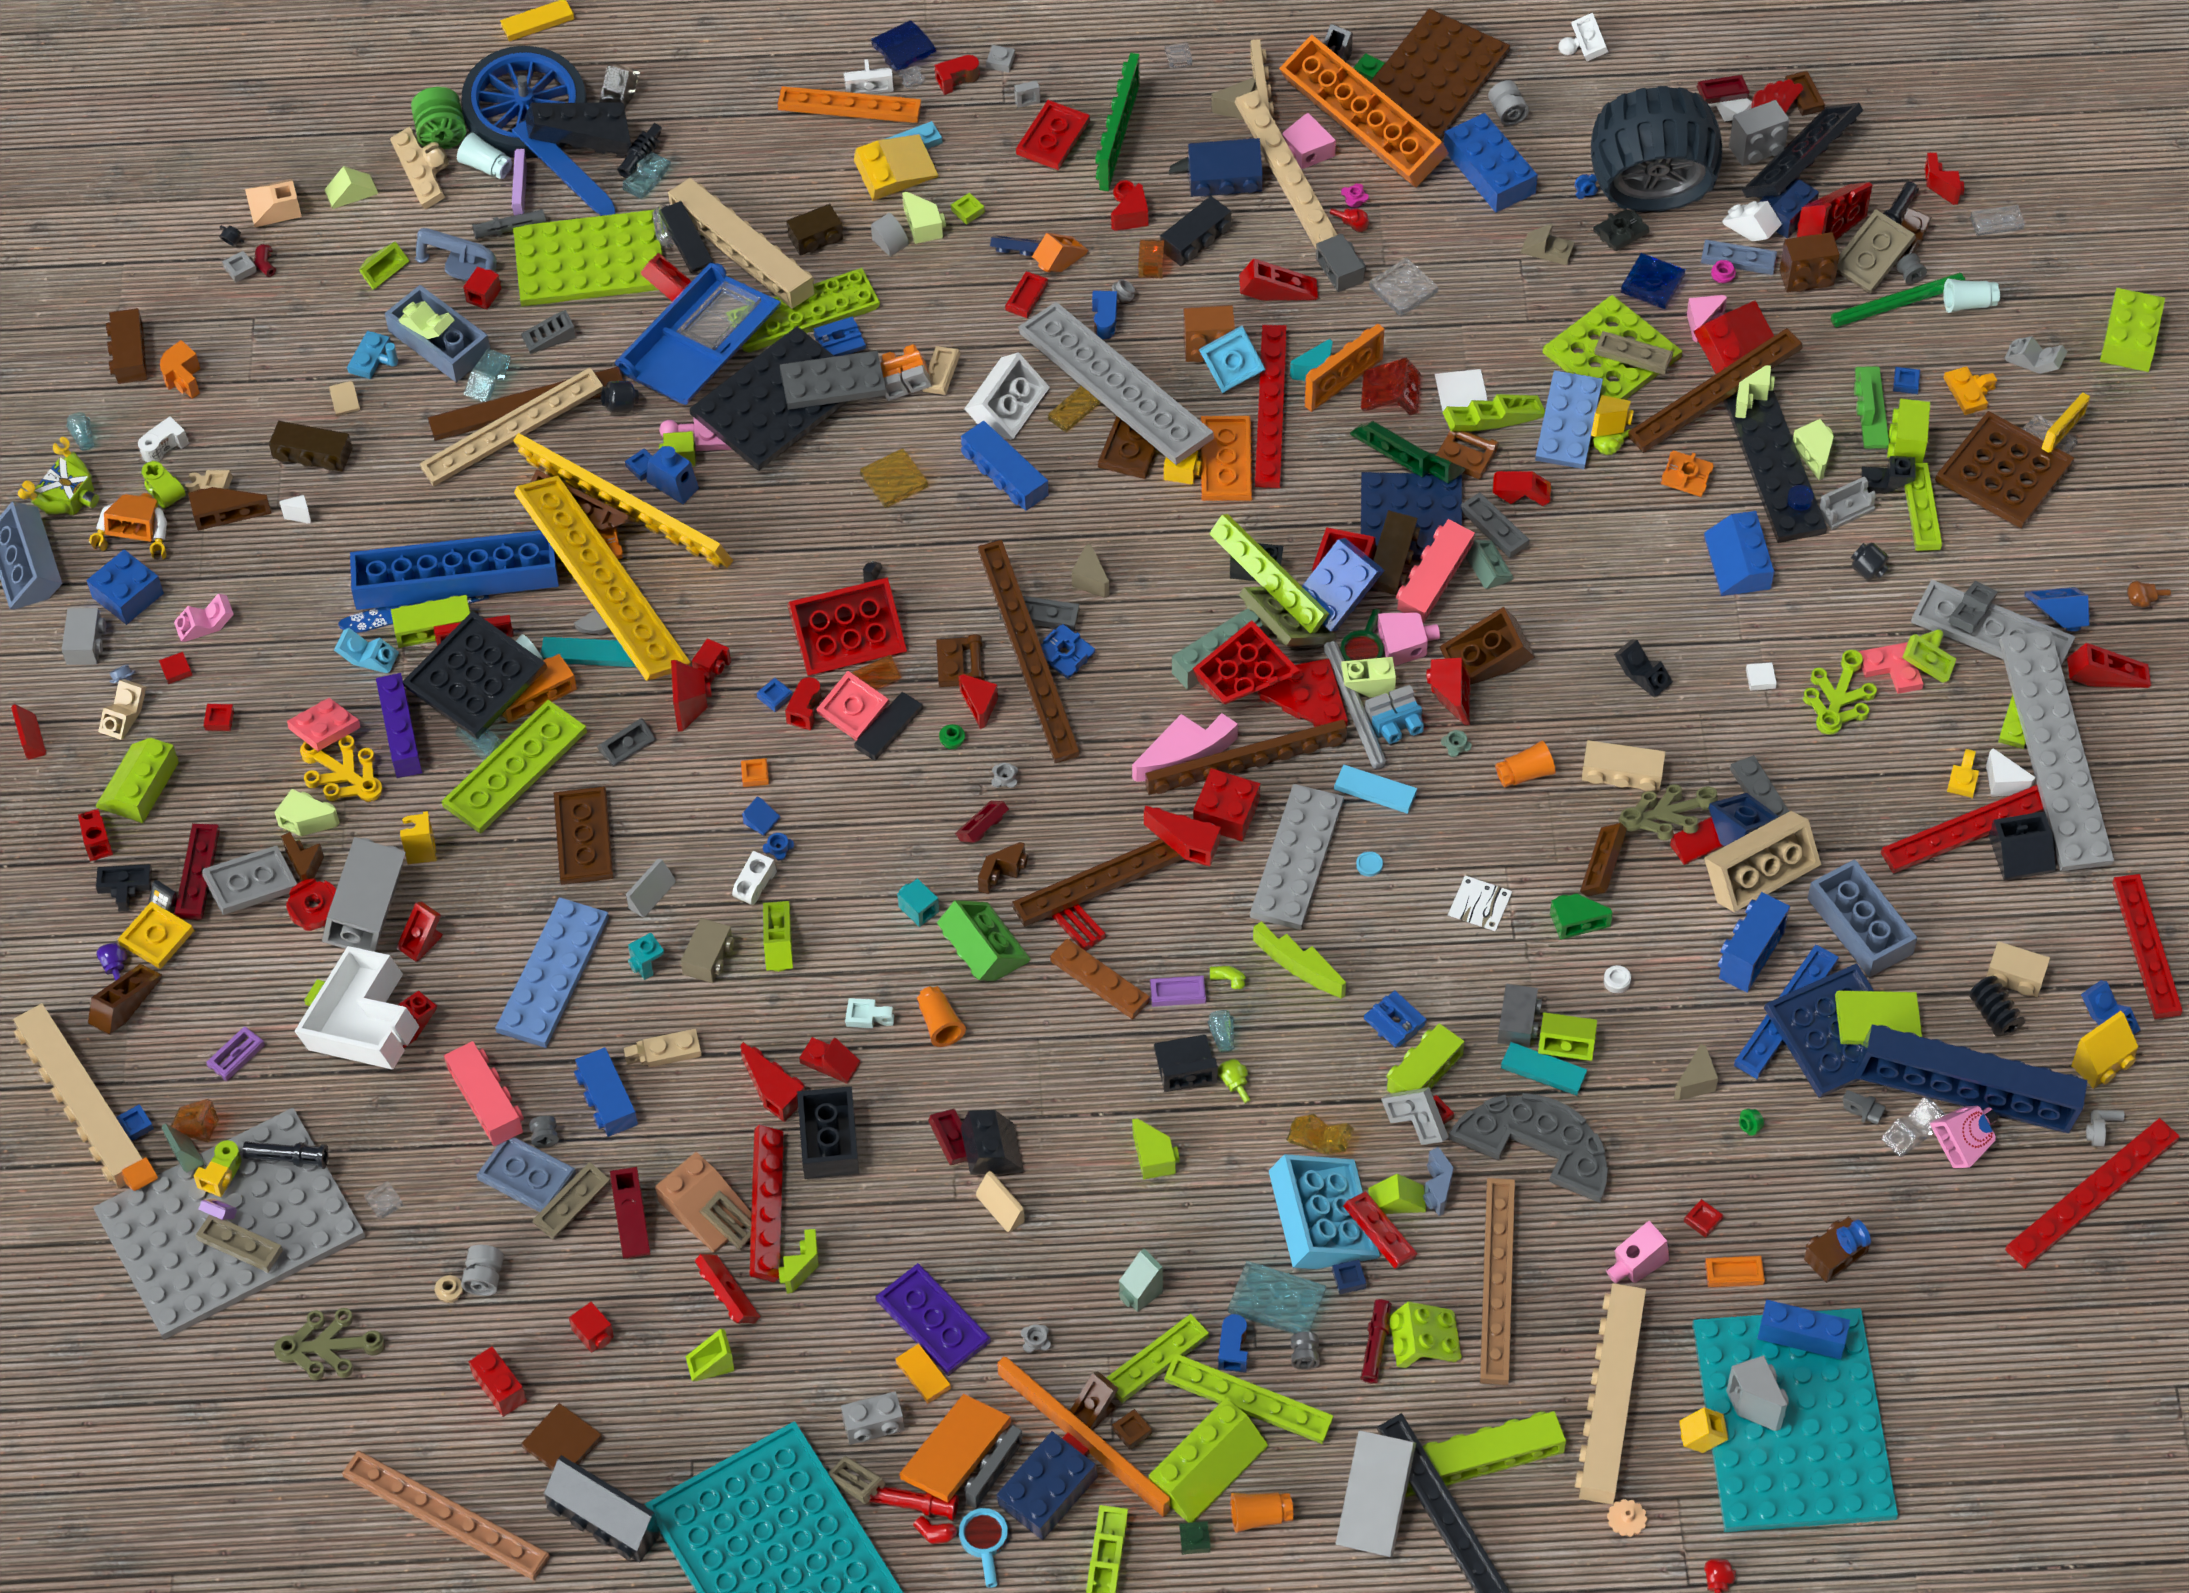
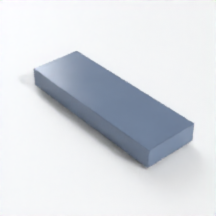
(1740, 256)

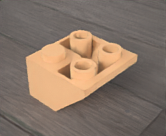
(273, 203)

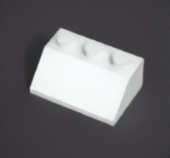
(1008, 396)

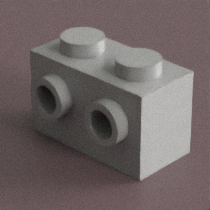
(872, 1418)

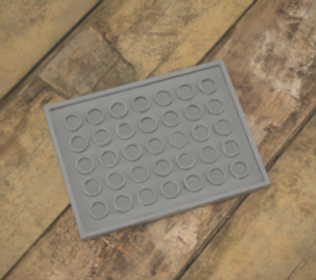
(282, 1202)

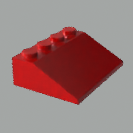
(846, 626)

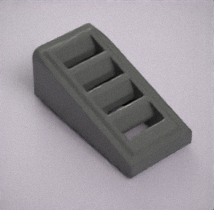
(553, 323)

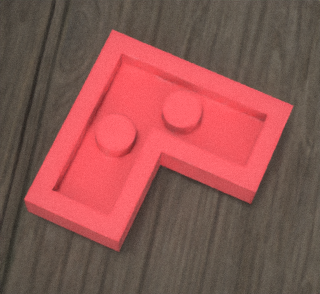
(1890, 660)

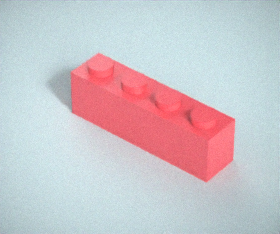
(1435, 570)
(484, 1094)

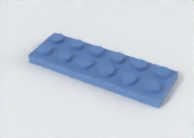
(552, 972)

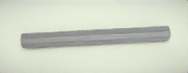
(1355, 708)

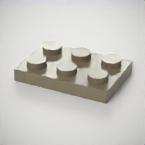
(1874, 251)

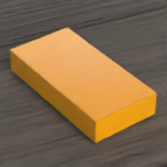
(923, 1373)

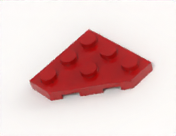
(1309, 694)

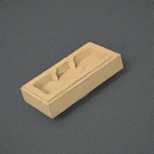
(942, 369)

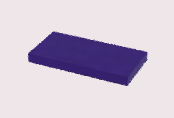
(933, 1319)

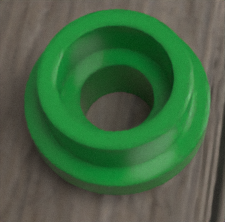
(952, 742)
(1751, 1121)

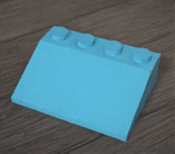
(1312, 1213)

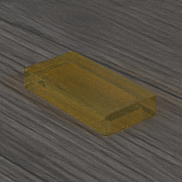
(1073, 409)

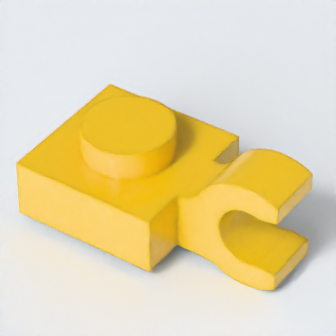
(1964, 778)

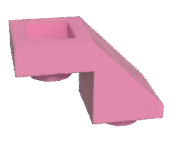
(200, 622)

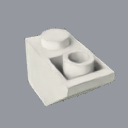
(1753, 220)

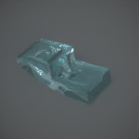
(648, 174)

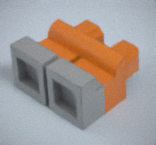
(904, 372)

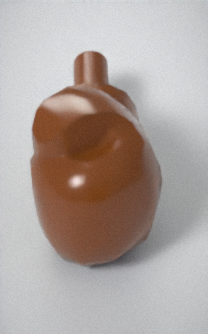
(2144, 593)

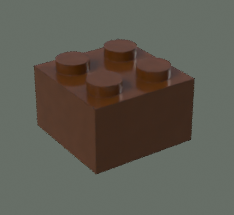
(1809, 262)

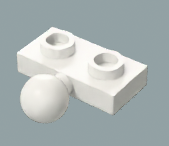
(1588, 38)

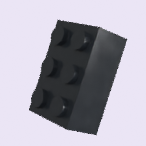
(828, 1132)

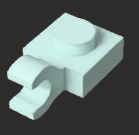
(863, 1013)

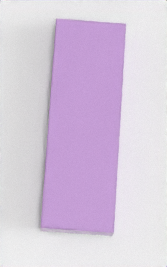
(519, 182)

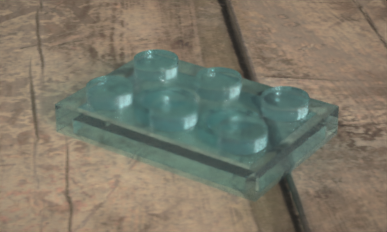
(1276, 1298)

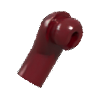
(261, 257)

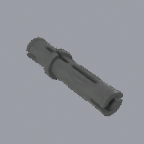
(506, 224)

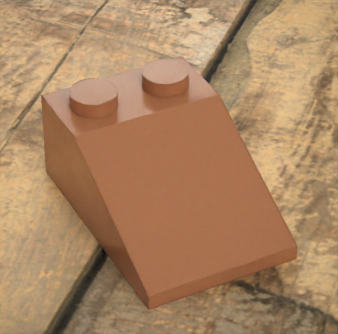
(688, 1191)

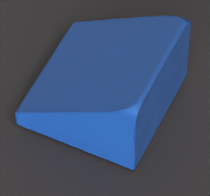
(760, 816)

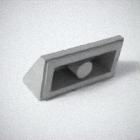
(650, 888)

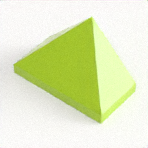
(383, 264)

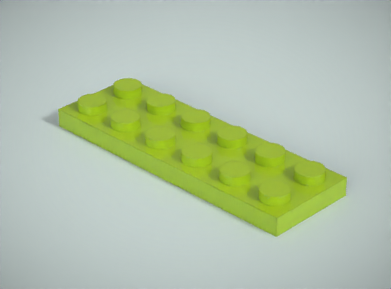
(514, 766)

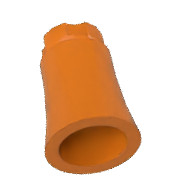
(1526, 765)
(941, 1020)
(1260, 1510)

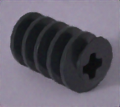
(1995, 1008)

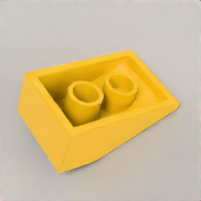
(894, 165)

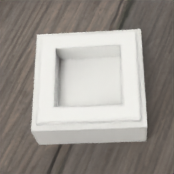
(1761, 676)

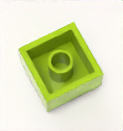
(1910, 430)

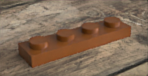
(1099, 978)

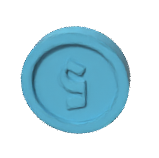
(1369, 864)

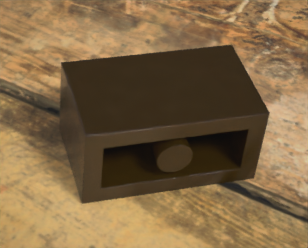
(814, 229)

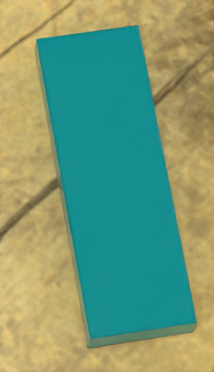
(1544, 1068)

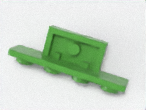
(1871, 407)

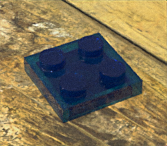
(1653, 281)

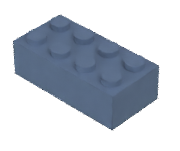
(454, 350)
(1862, 918)

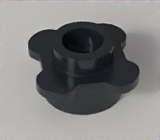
(230, 235)

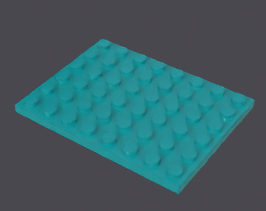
(1831, 1447)
(769, 1525)

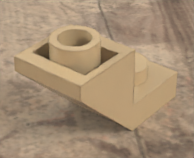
(128, 702)

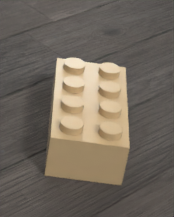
(1762, 861)

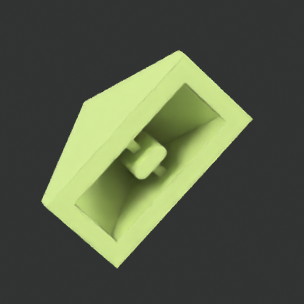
(349, 187)

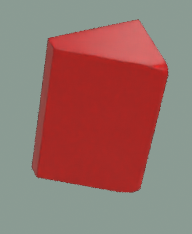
(665, 276)
(28, 732)
(1695, 845)

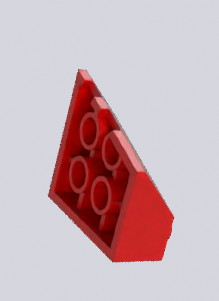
(1836, 211)
(1243, 665)

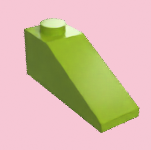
(777, 936)

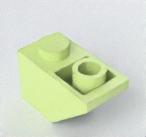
(1370, 676)
(305, 815)

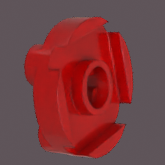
(299, 899)

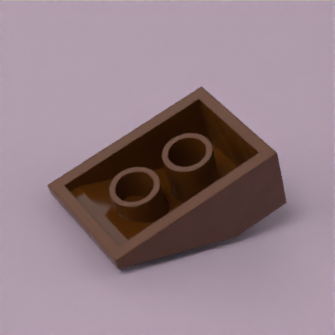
(1490, 647)

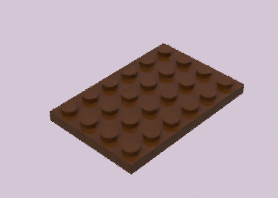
(1439, 70)

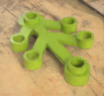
(1839, 696)

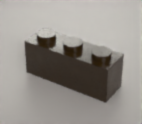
(310, 446)
(1395, 551)

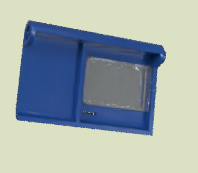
(696, 334)

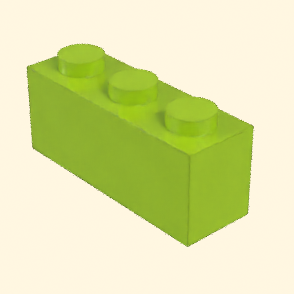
(416, 622)
(1426, 1062)

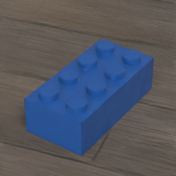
(1490, 162)

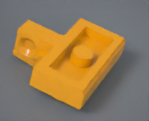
(1970, 389)

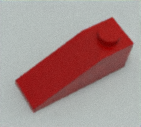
(1272, 282)
(2105, 668)

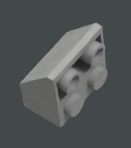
(1756, 1393)

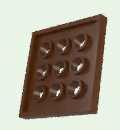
(2008, 483)

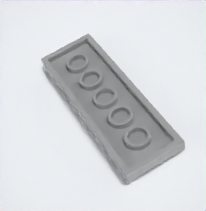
(1941, 601)
(1296, 857)

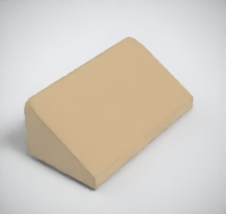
(1000, 1202)

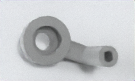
(2096, 1130)

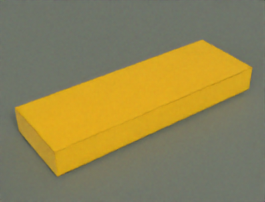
(537, 19)
(2066, 422)

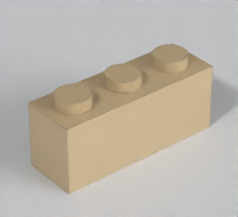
(1623, 766)

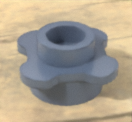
(120, 673)

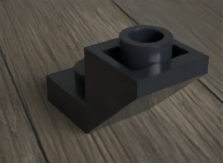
(1897, 474)
(1647, 674)

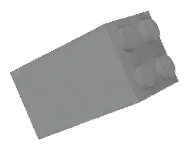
(363, 895)

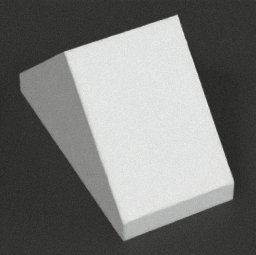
(2006, 776)

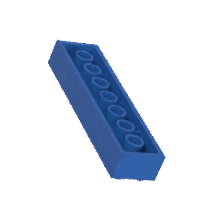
(452, 569)

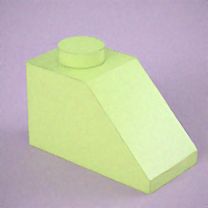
(923, 218)
(1814, 446)

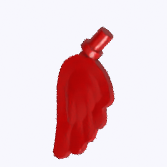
(1782, 91)

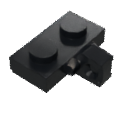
(123, 882)

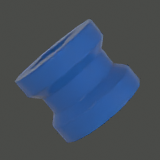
(1853, 1236)

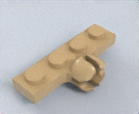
(421, 165)

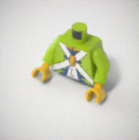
(64, 486)

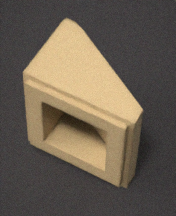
(344, 398)

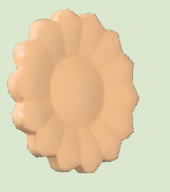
(1627, 1517)

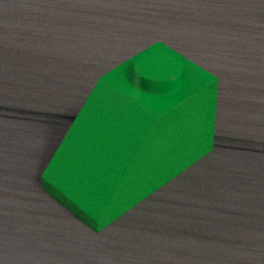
(1578, 915)

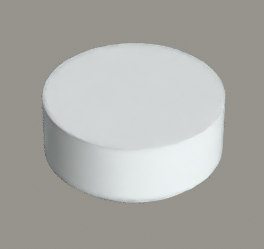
(1617, 979)

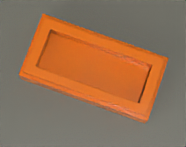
(1734, 1271)

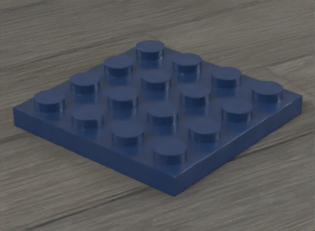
(1409, 494)
(1811, 1029)

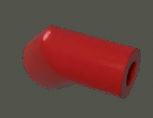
(935, 1533)

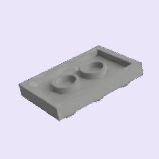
(249, 879)

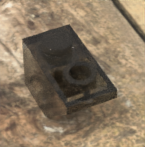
(619, 84)

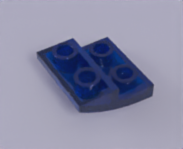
(903, 45)

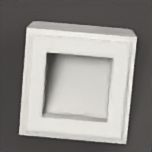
(295, 509)

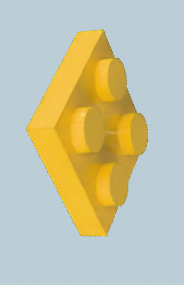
(155, 935)

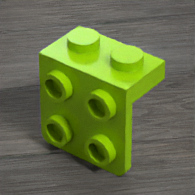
(1424, 1332)

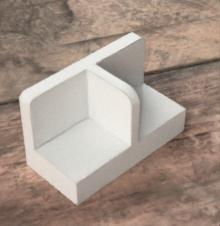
(869, 81)

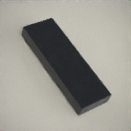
(685, 236)
(888, 726)

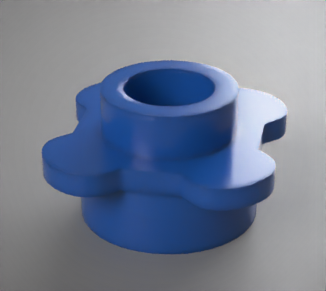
(1585, 185)
(775, 840)

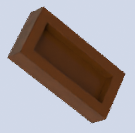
(1809, 100)

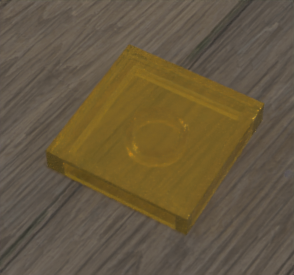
(893, 478)

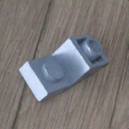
(1438, 1188)

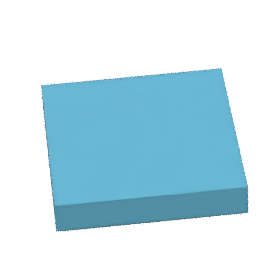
(1232, 359)

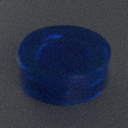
(1800, 497)

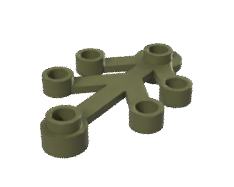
(1637, 818)
(325, 1344)

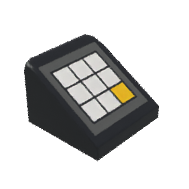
(163, 896)

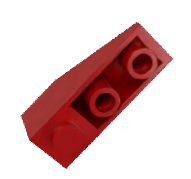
(1188, 837)
(772, 1084)

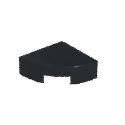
(871, 571)

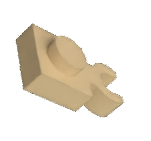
(212, 478)

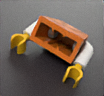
(133, 519)

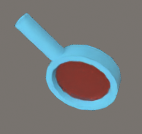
(984, 1535)

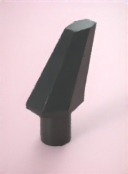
(1179, 167)

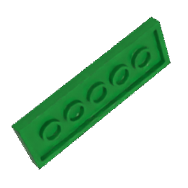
(1118, 122)

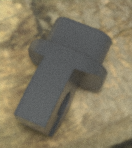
(1863, 1106)

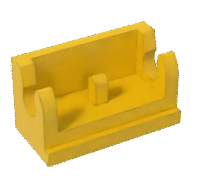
(420, 840)

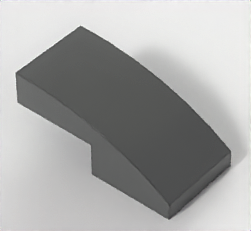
(1973, 607)

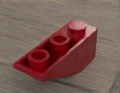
(630, 1212)

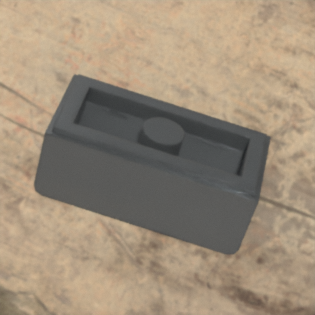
(626, 742)

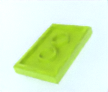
(1863, 1008)

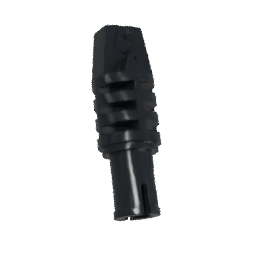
(641, 147)

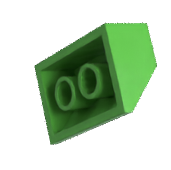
(982, 940)

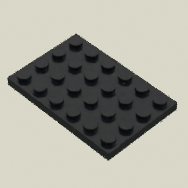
(752, 408)

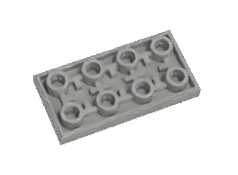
(1375, 1493)

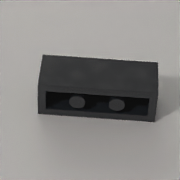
(1196, 230)

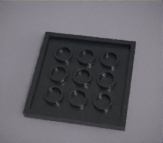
(474, 675)

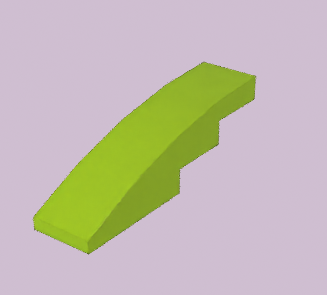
(1501, 412)
(1304, 964)
(1107, 1550)

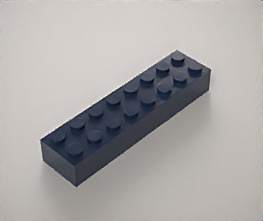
(1971, 1078)

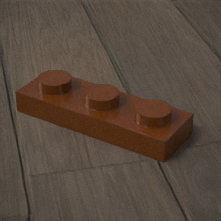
(1603, 860)

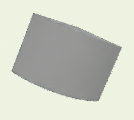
(889, 234)

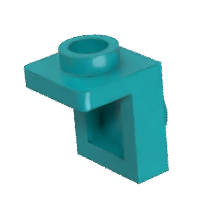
(642, 953)

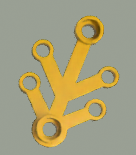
(343, 772)

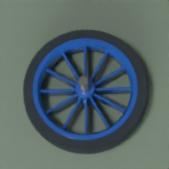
(515, 101)

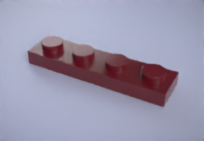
(199, 855)

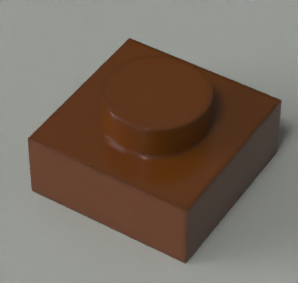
(1131, 1429)

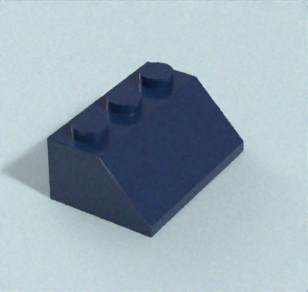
(1224, 167)

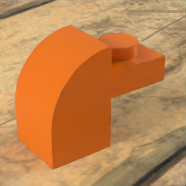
(177, 369)

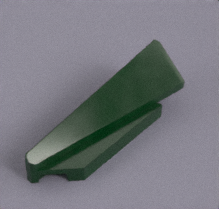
(1406, 453)

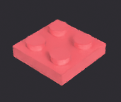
(852, 705)
(323, 724)

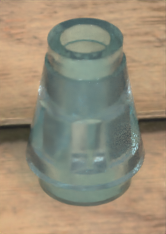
(80, 429)
(1222, 1029)

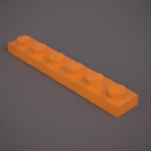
(849, 104)

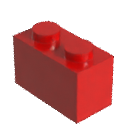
(497, 1381)

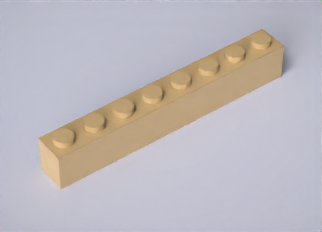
(744, 244)
(77, 1091)
(1612, 1394)

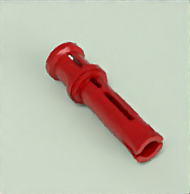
(922, 1502)

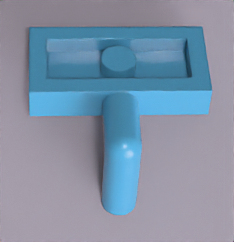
(371, 353)

